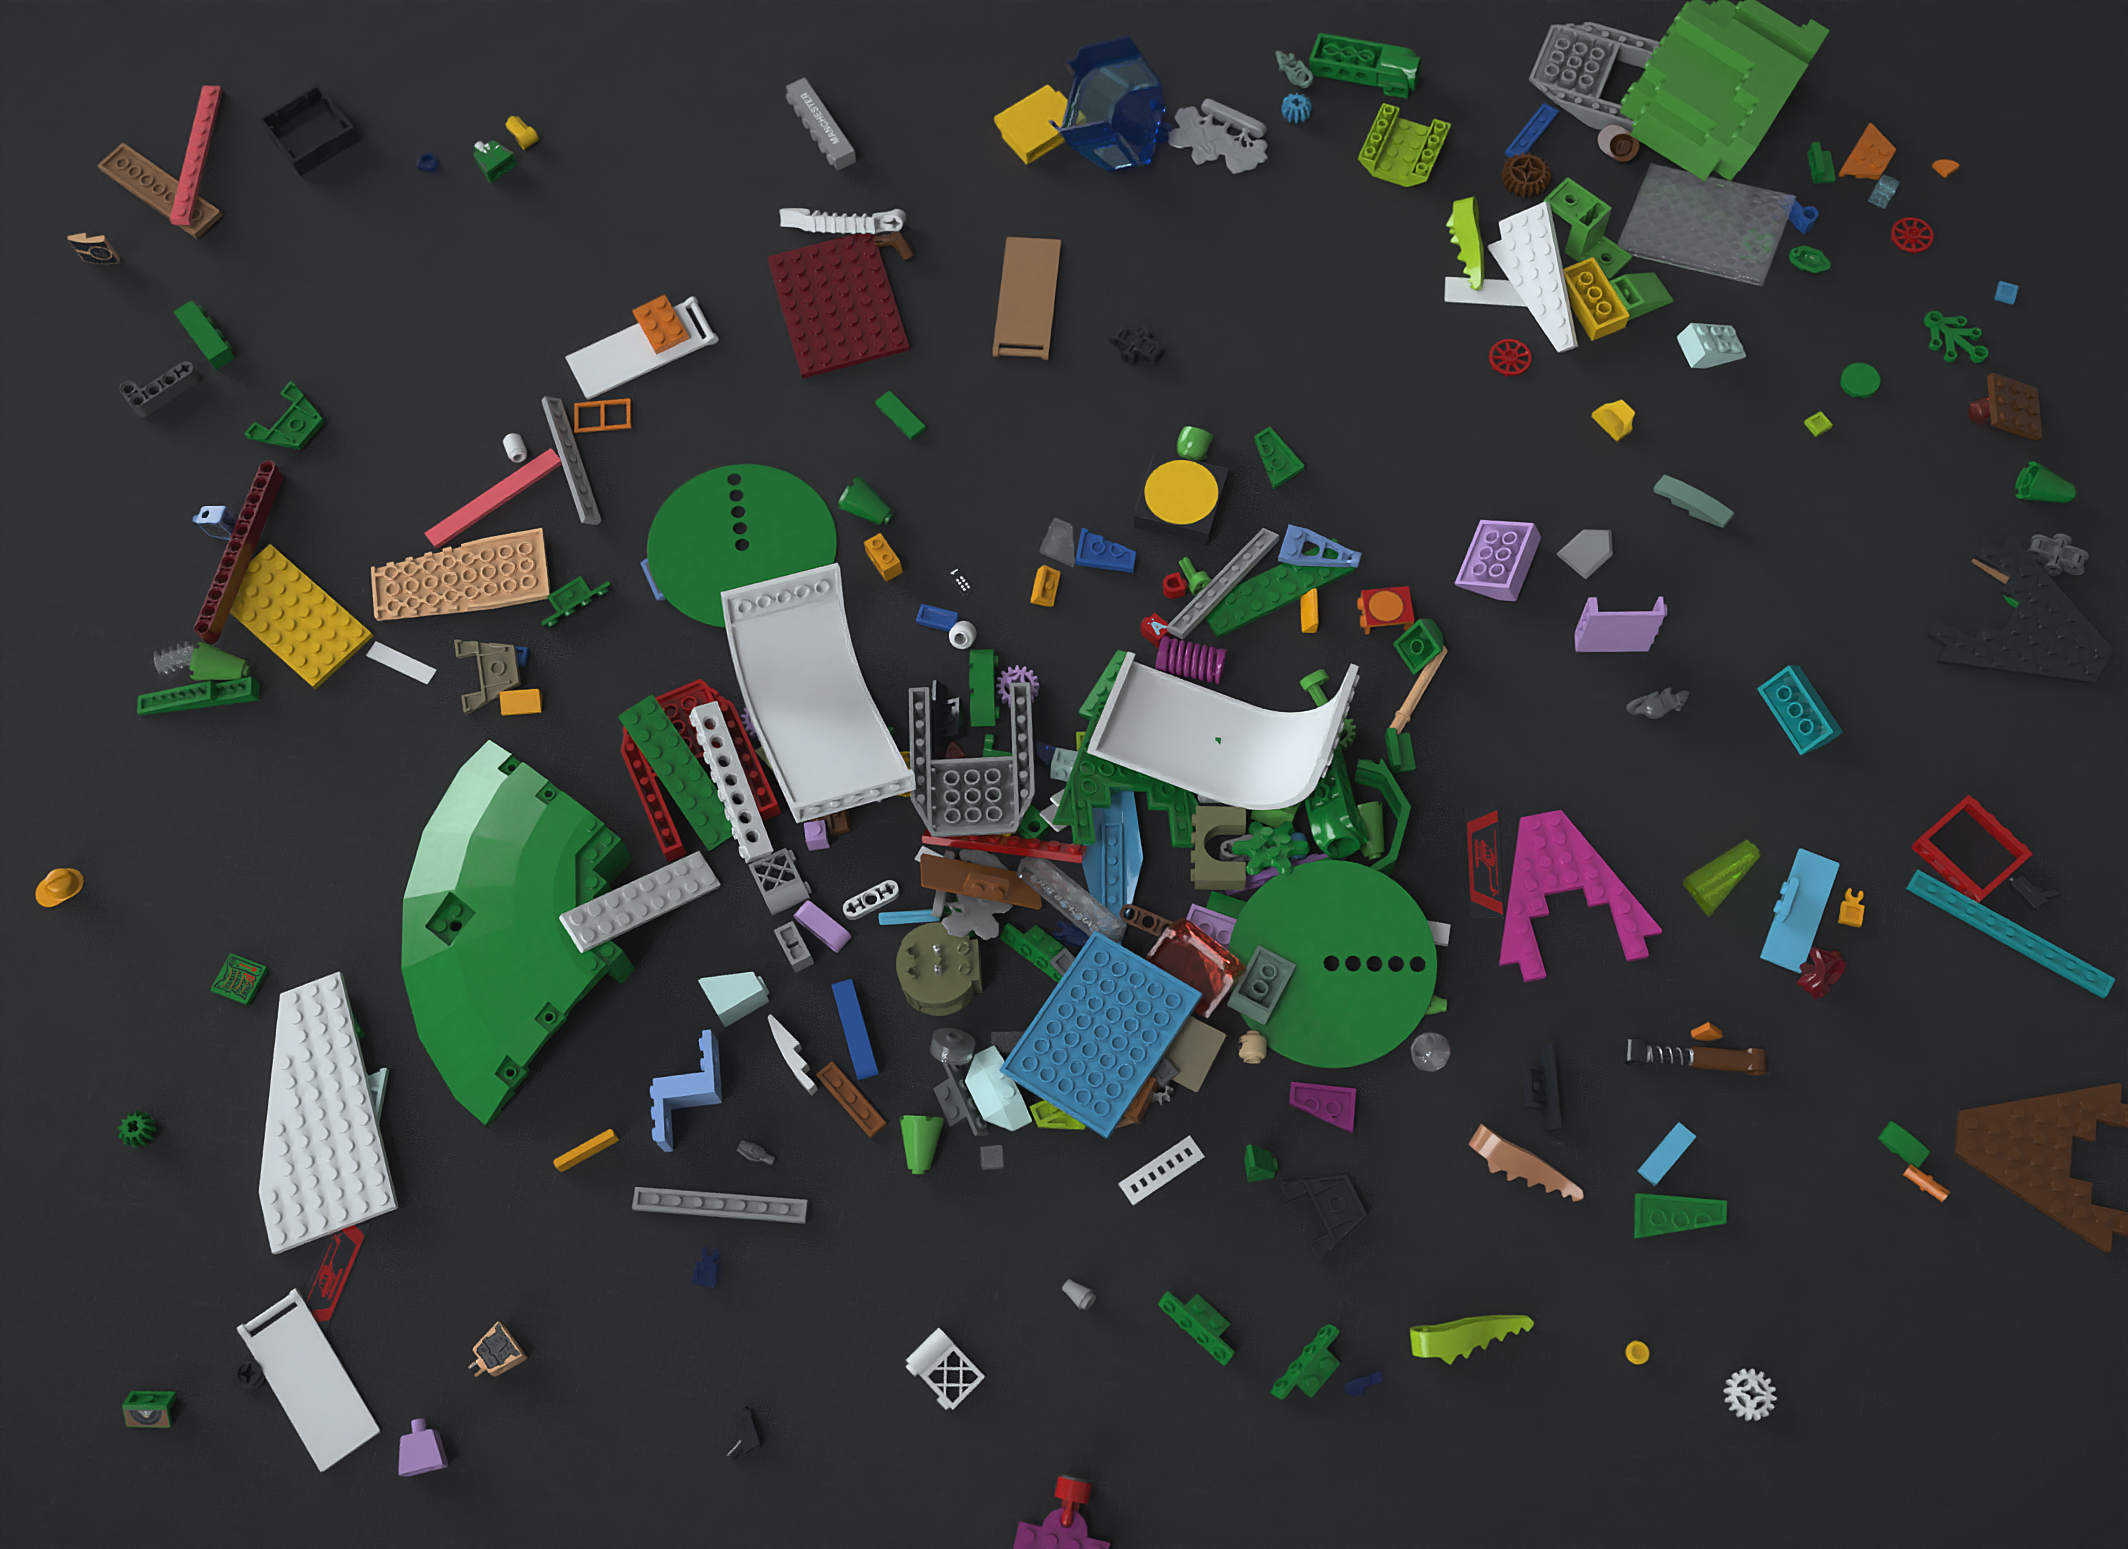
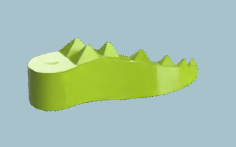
(1466, 232)
(1463, 1335)

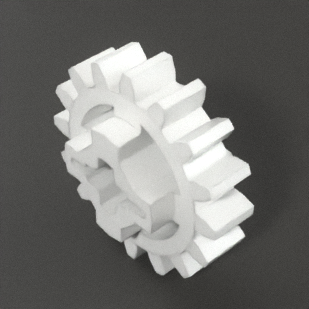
(1748, 1405)

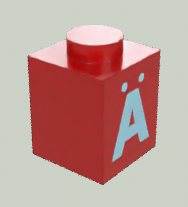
(1154, 628)

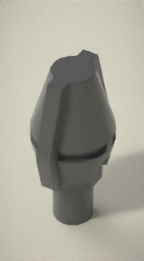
(755, 1152)

